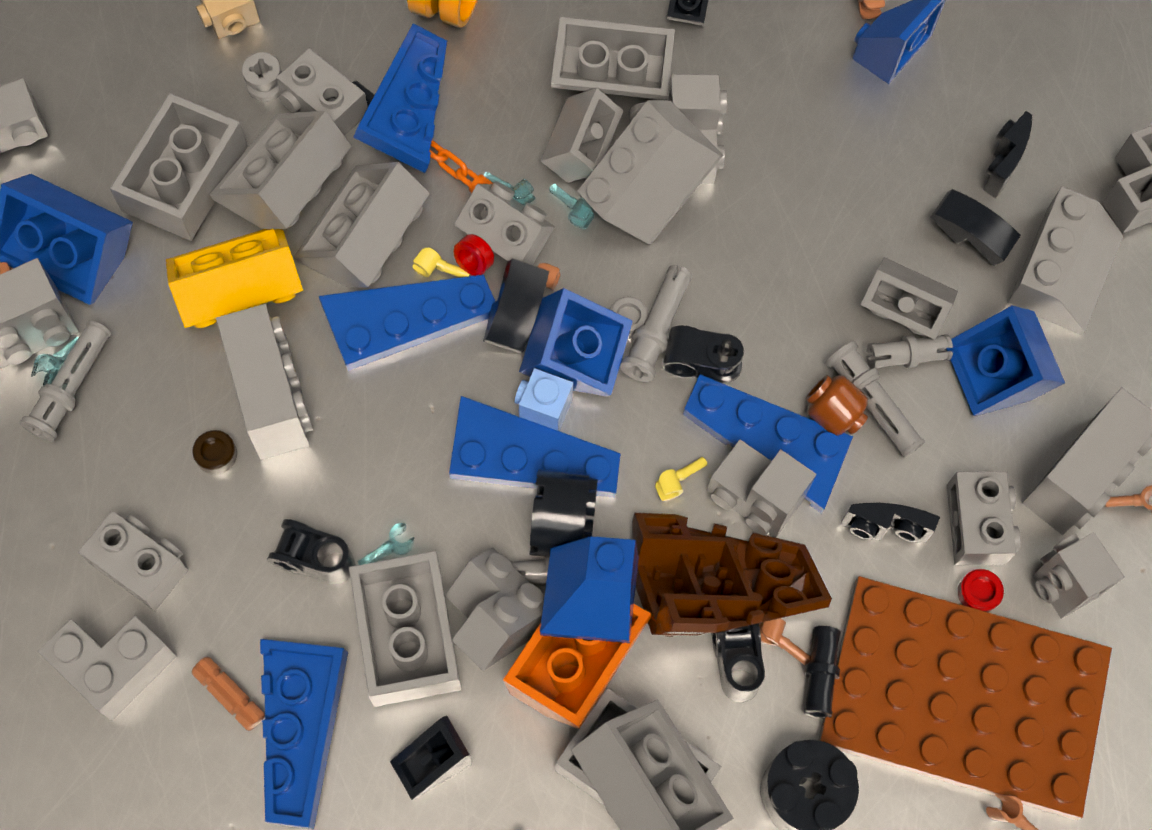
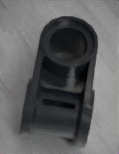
(699, 352)
(304, 552)
(739, 650)

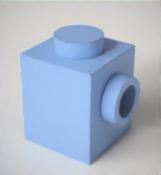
(544, 399)

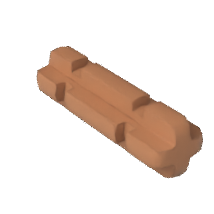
(228, 693)

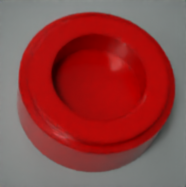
(473, 255)
(981, 590)

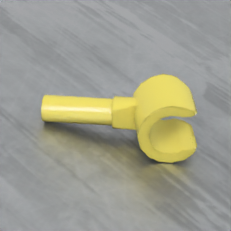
(429, 259)
(669, 484)

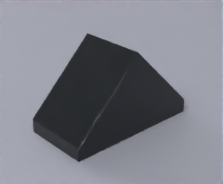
(431, 759)

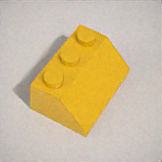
(232, 277)

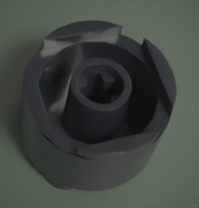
(561, 510)
(832, 778)

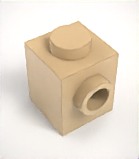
(228, 16)

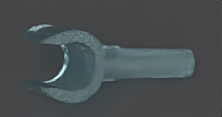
(522, 189)
(581, 212)
(51, 363)
(390, 546)

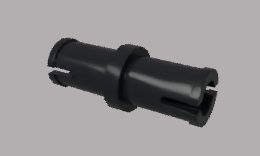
(822, 672)

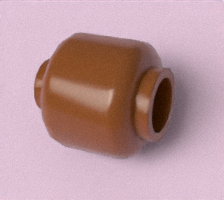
(837, 405)

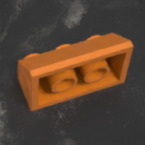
(568, 674)

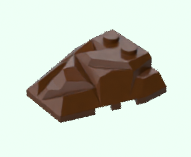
(717, 583)

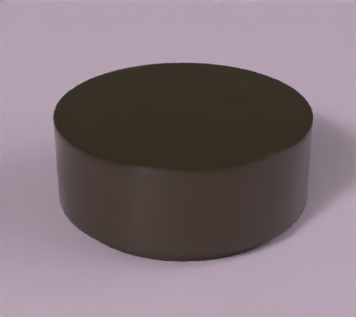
(214, 452)

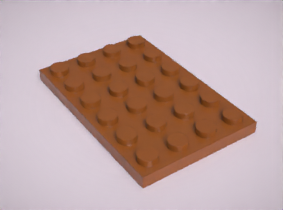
(968, 697)

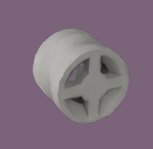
(265, 87)

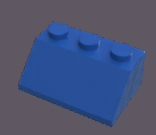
(68, 234)

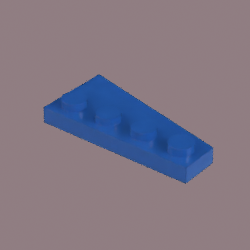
(406, 101)
(396, 318)
(767, 428)
(511, 449)
(300, 713)

